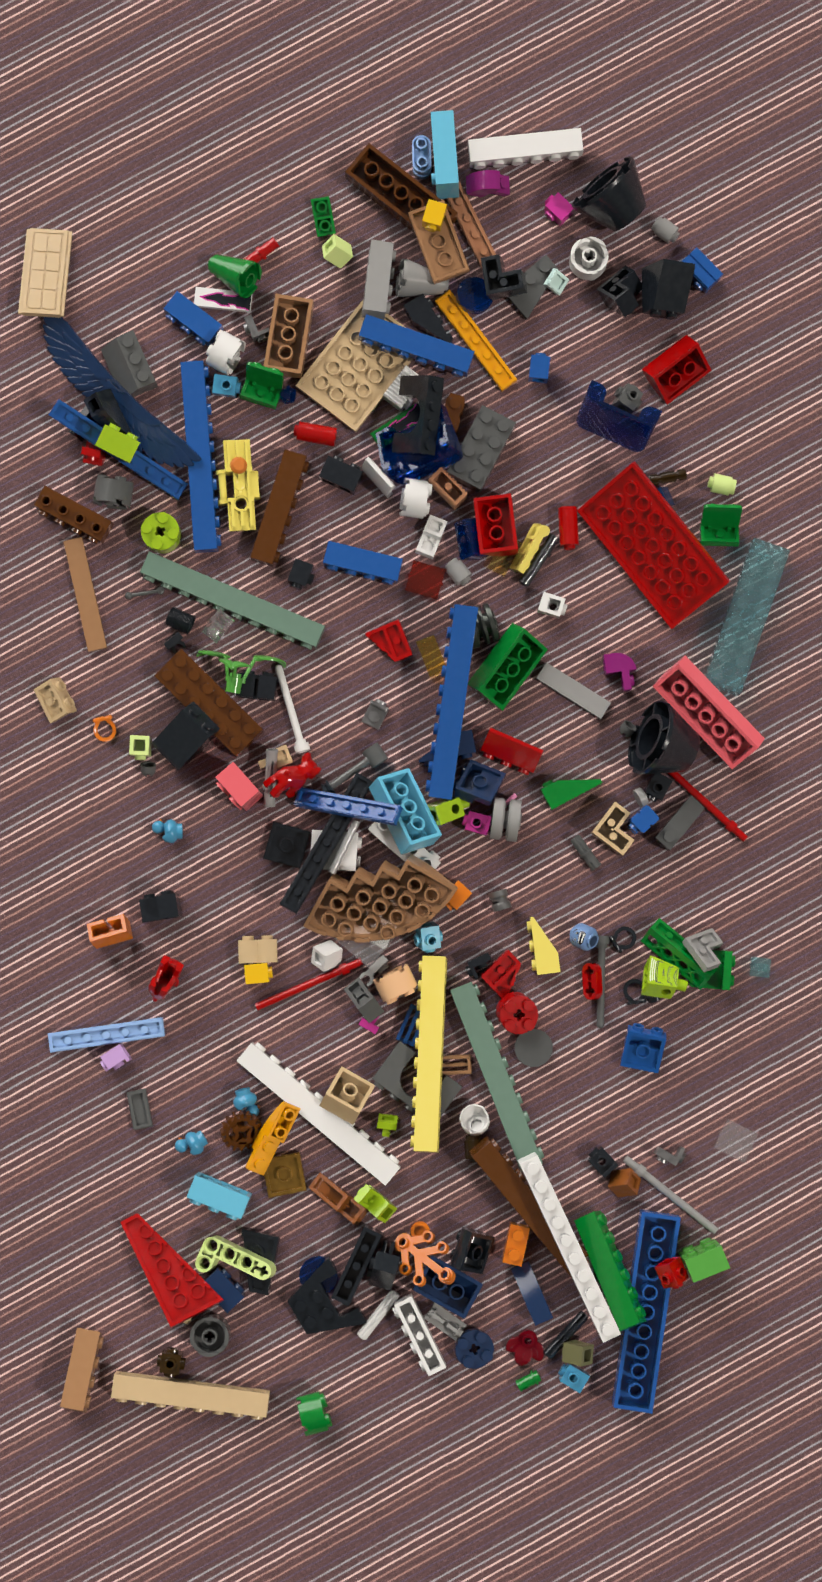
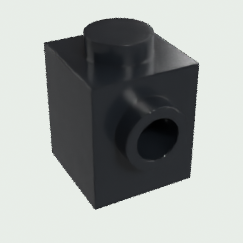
(301, 574)
(657, 787)

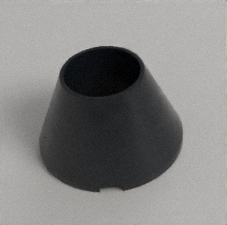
(613, 196)
(662, 742)

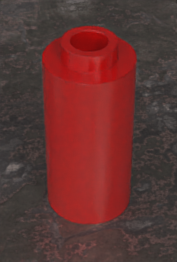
(315, 433)
(568, 527)

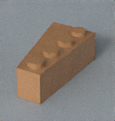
(81, 1370)

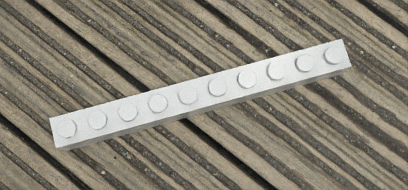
(297, 1093)
(569, 1247)

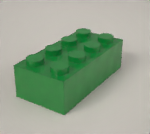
(507, 666)

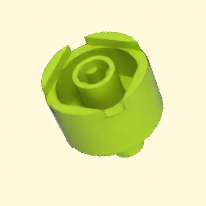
(163, 522)

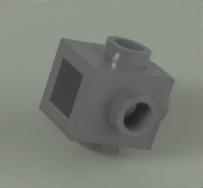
(627, 398)

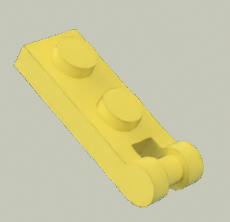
(529, 547)

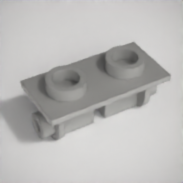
(445, 1321)

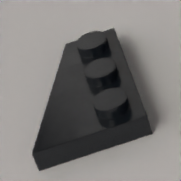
(265, 1246)

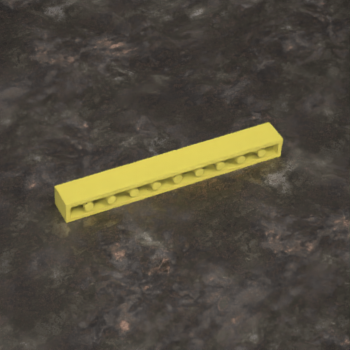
(430, 1054)

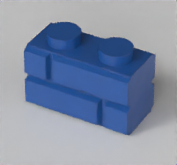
(705, 272)
(642, 820)

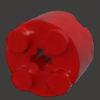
(525, 1020)

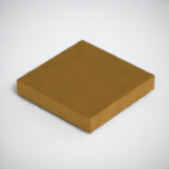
(285, 1175)

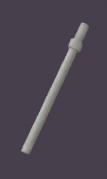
(641, 1171)

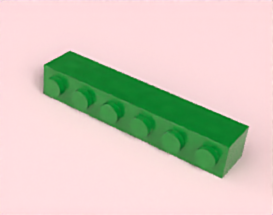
(610, 1270)

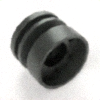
(485, 626)

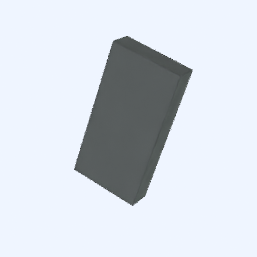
(139, 1109)

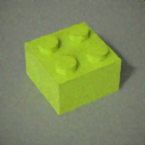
(117, 443)

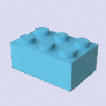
(219, 1196)

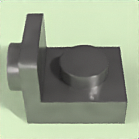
(375, 714)

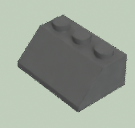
(129, 364)

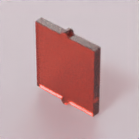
(425, 579)

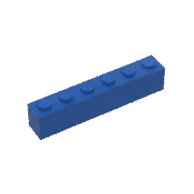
(416, 345)

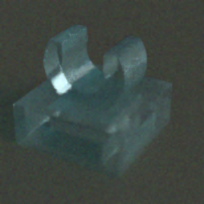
(760, 967)

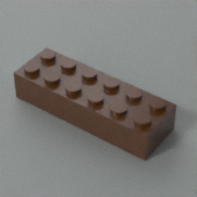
(390, 185)
(192, 684)

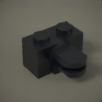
(383, 1267)

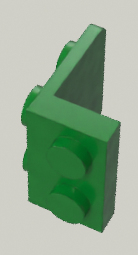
(262, 385)
(720, 525)
(722, 977)

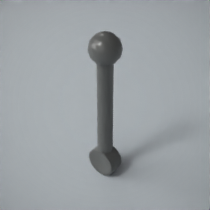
(160, 590)

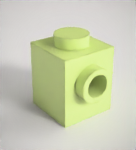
(140, 747)

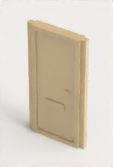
(45, 273)

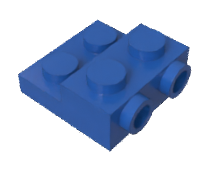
(643, 1048)

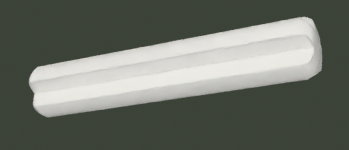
(378, 1314)

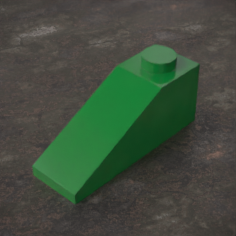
(562, 791)

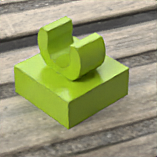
(387, 1123)

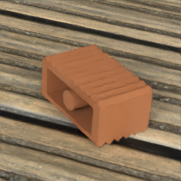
(448, 488)

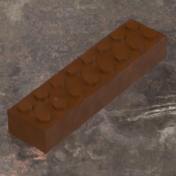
(516, 1191)

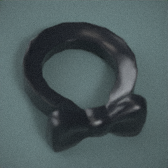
(619, 948)
(630, 1001)

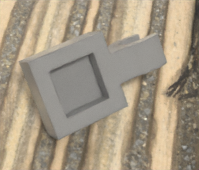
(379, 966)

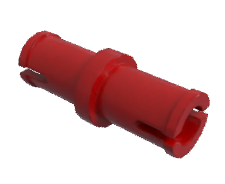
(263, 251)

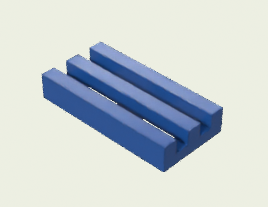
(405, 1040)

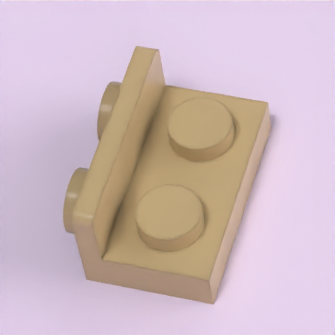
(55, 699)

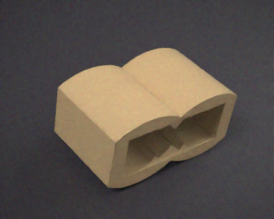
(257, 950)

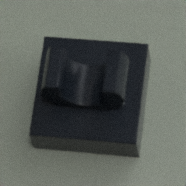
(173, 640)

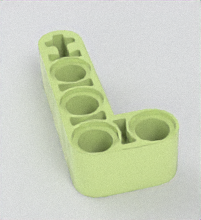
(237, 1261)

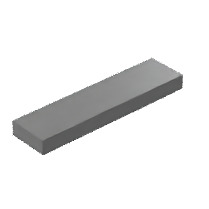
(573, 690)

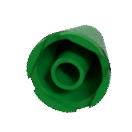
(236, 273)

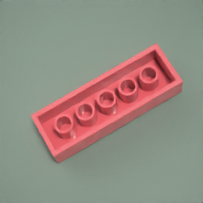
(708, 712)

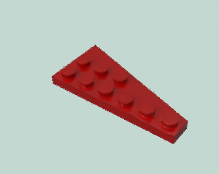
(174, 1282)

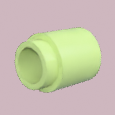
(722, 484)

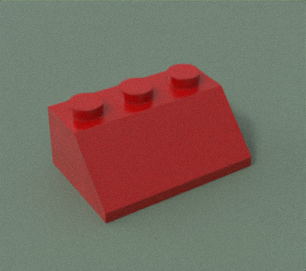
(677, 369)
(496, 525)
(511, 751)

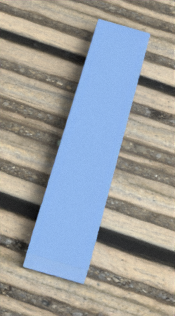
(106, 1034)

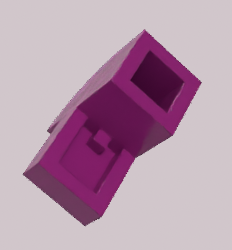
(487, 182)
(620, 664)

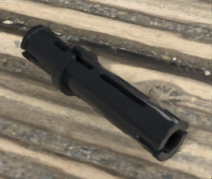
(543, 551)

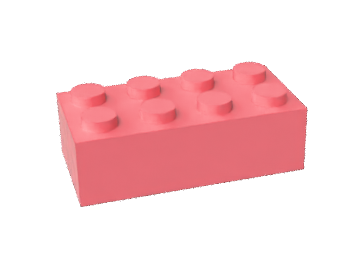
(237, 784)

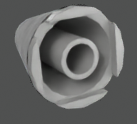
(416, 280)

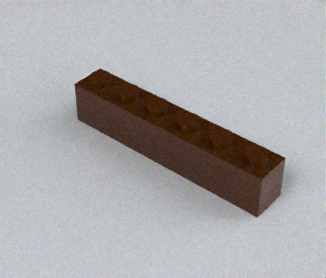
(279, 507)

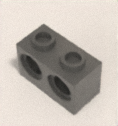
(363, 1000)

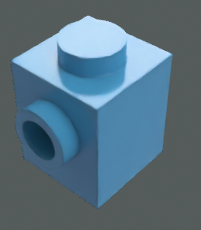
(226, 386)
(573, 1376)

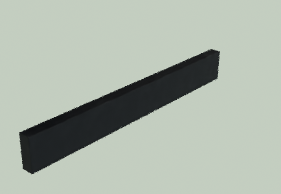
(322, 849)

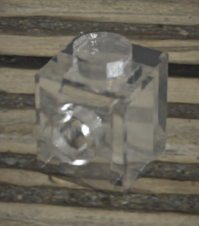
(218, 625)

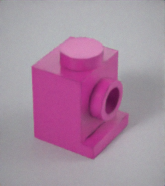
(484, 825)

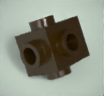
(174, 1355)

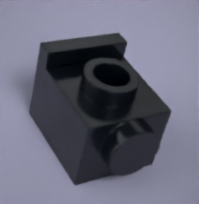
(606, 1168)

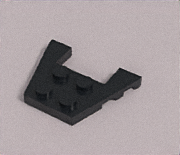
(315, 1307)

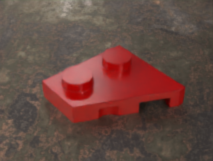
(391, 640)
(502, 973)

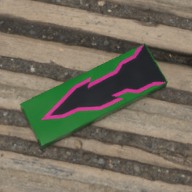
(402, 421)

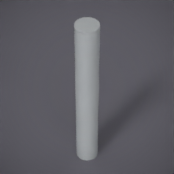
(343, 847)

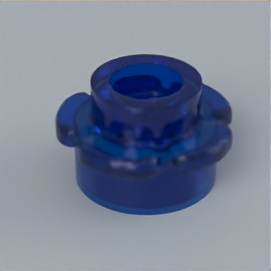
(288, 395)

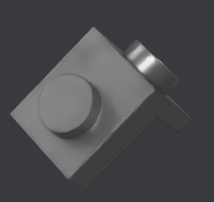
(250, 328)
(666, 1157)

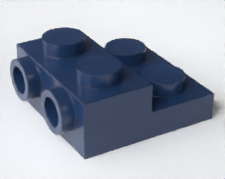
(478, 783)

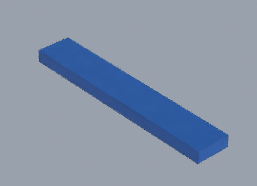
(348, 806)

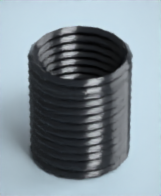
(180, 620)

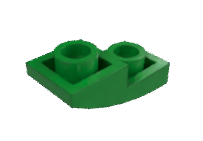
(323, 216)

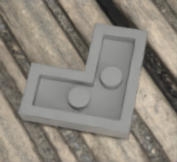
(701, 947)

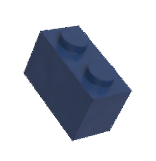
(226, 1288)

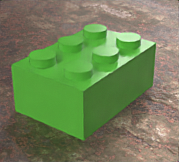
(704, 1259)

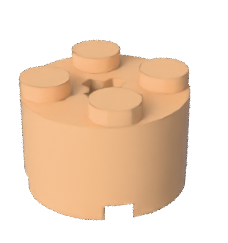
(395, 983)

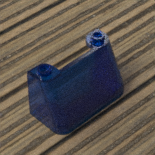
(615, 423)
(417, 466)

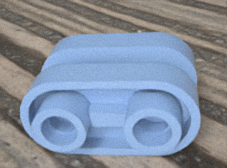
(421, 157)

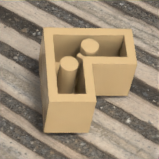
(608, 829)

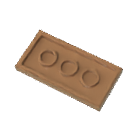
(440, 249)

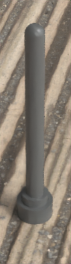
(601, 945)

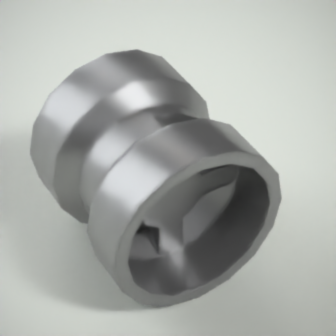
(499, 900)

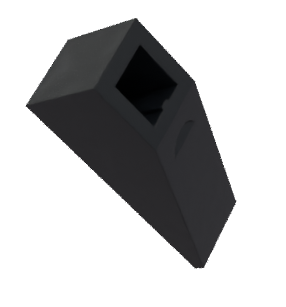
(423, 318)
(106, 410)

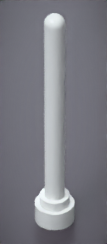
(300, 745)

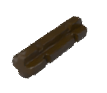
(668, 477)

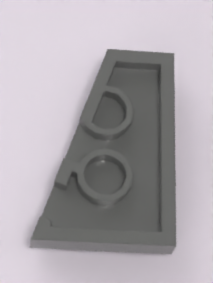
(535, 280)

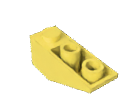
(545, 954)

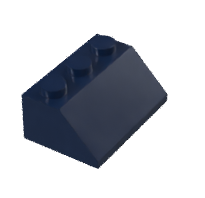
(454, 1297)

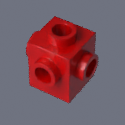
(672, 1272)

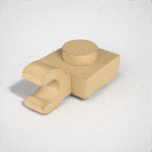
(283, 758)

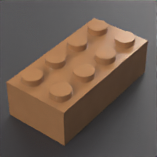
(289, 334)

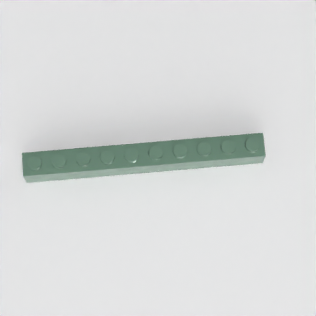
(233, 600)
(495, 1072)

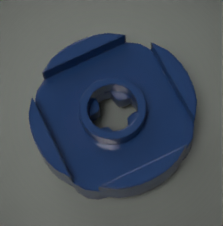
(483, 1354)

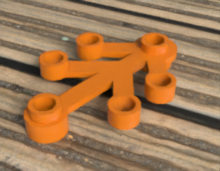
(421, 1257)

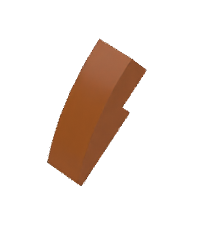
(338, 1198)

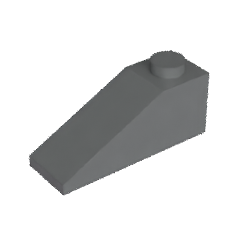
(679, 823)

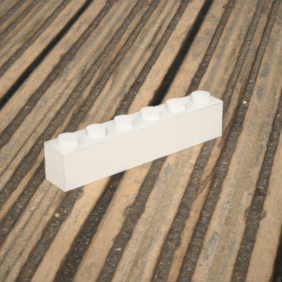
(525, 148)

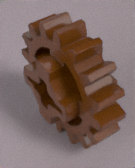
(241, 1126)

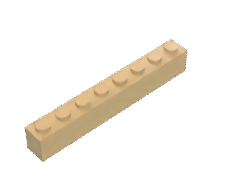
(190, 1394)

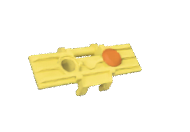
(246, 485)

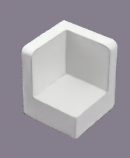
(326, 955)

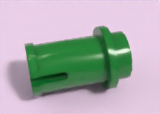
(528, 1380)

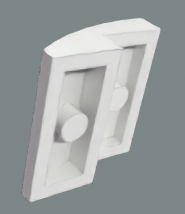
(378, 477)

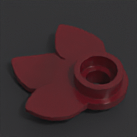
(525, 1350)

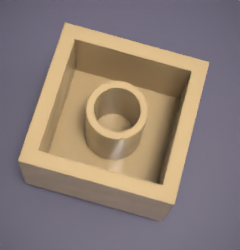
(347, 1095)

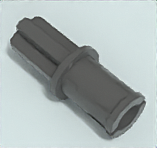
(585, 852)

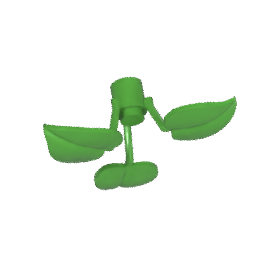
(235, 681)

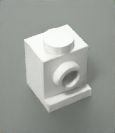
(548, 599)

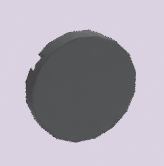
(533, 1048)

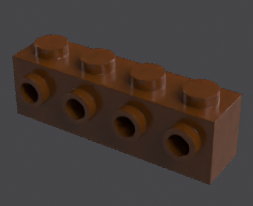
(73, 514)

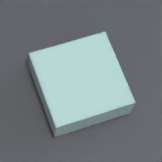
(556, 281)

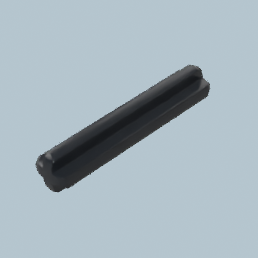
(566, 1334)

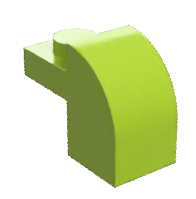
(375, 1203)

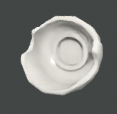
(474, 1119)

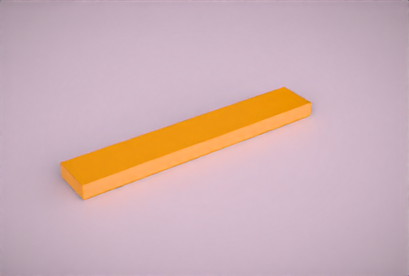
(476, 341)

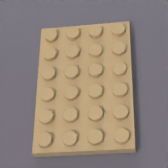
(350, 376)

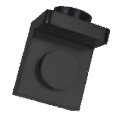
(480, 961)

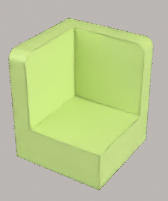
(337, 251)

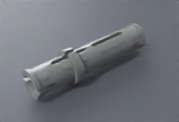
(270, 769)

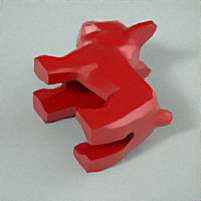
(293, 776)
(166, 977)

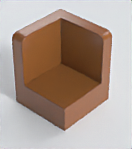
(624, 1182)

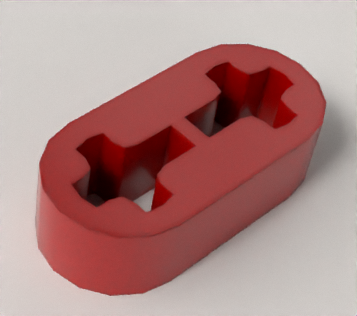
(592, 981)

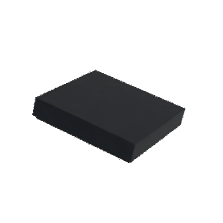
(286, 845)

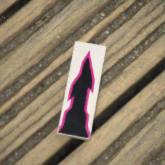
(221, 300)

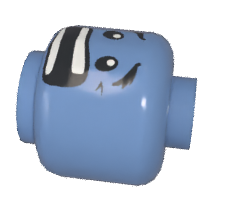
(583, 936)

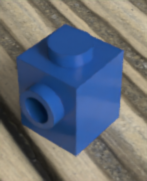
(539, 368)

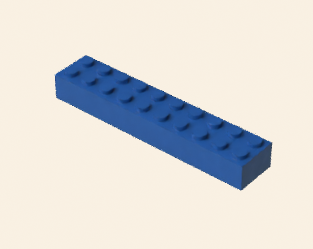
(643, 1343)

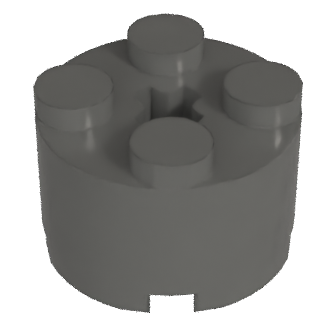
(113, 492)
(201, 1341)

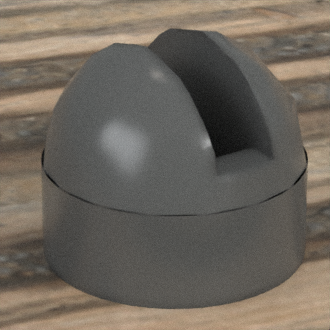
(627, 728)
(148, 768)

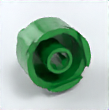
(313, 1413)

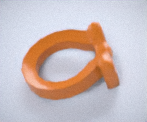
(108, 719)

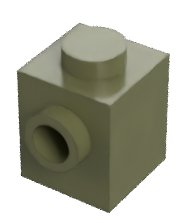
(577, 1353)

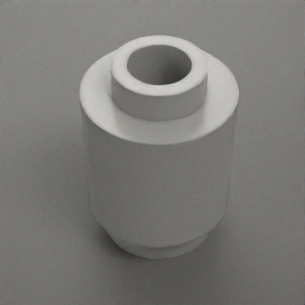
(665, 230)
(458, 572)

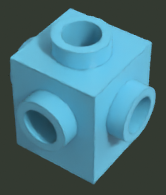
(428, 937)

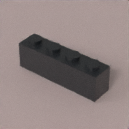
(357, 1265)

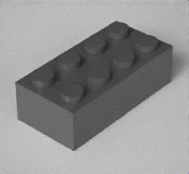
(482, 449)

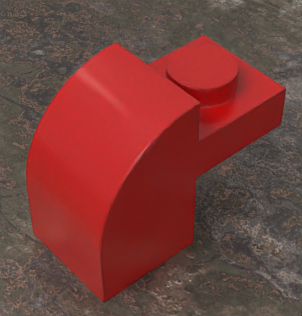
(93, 454)

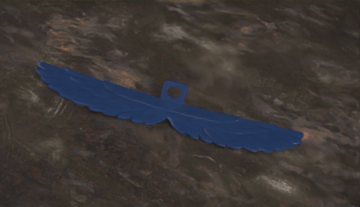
(91, 376)

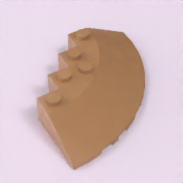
(380, 904)

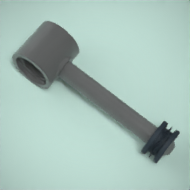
(373, 755)

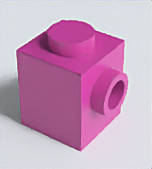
(558, 209)

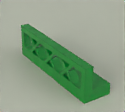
(669, 939)

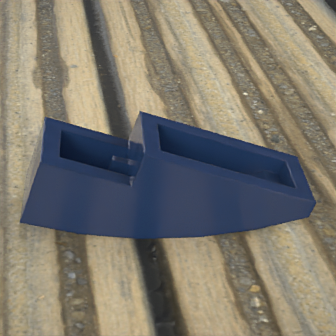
(531, 1293)

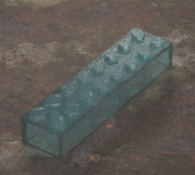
(746, 616)

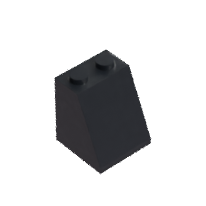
(666, 288)
(186, 736)

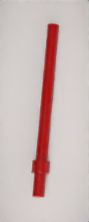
(731, 826)
(343, 968)

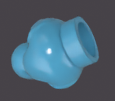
(171, 829)
(246, 1098)
(194, 1140)

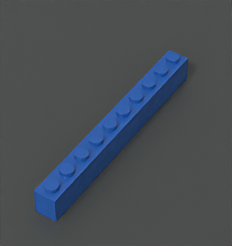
(201, 474)
(452, 701)

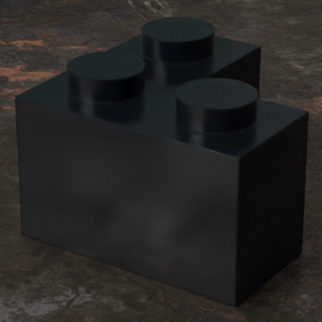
(501, 283)
(621, 290)
(160, 907)

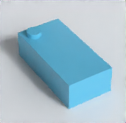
(444, 155)
(416, 823)

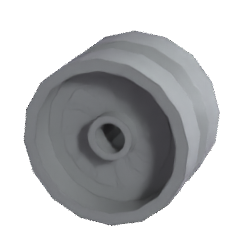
(506, 820)

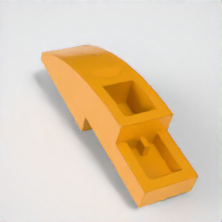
(269, 1137)

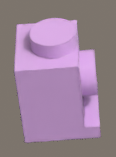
(115, 1058)

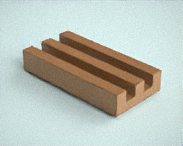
(454, 1072)

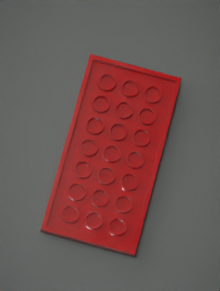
(653, 545)

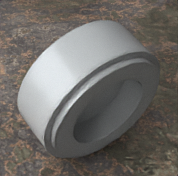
(640, 797)

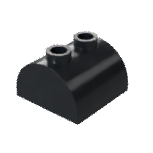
(471, 1250)

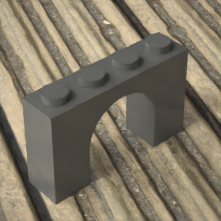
(389, 1078)

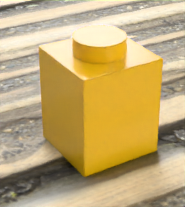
(434, 216)
(258, 973)

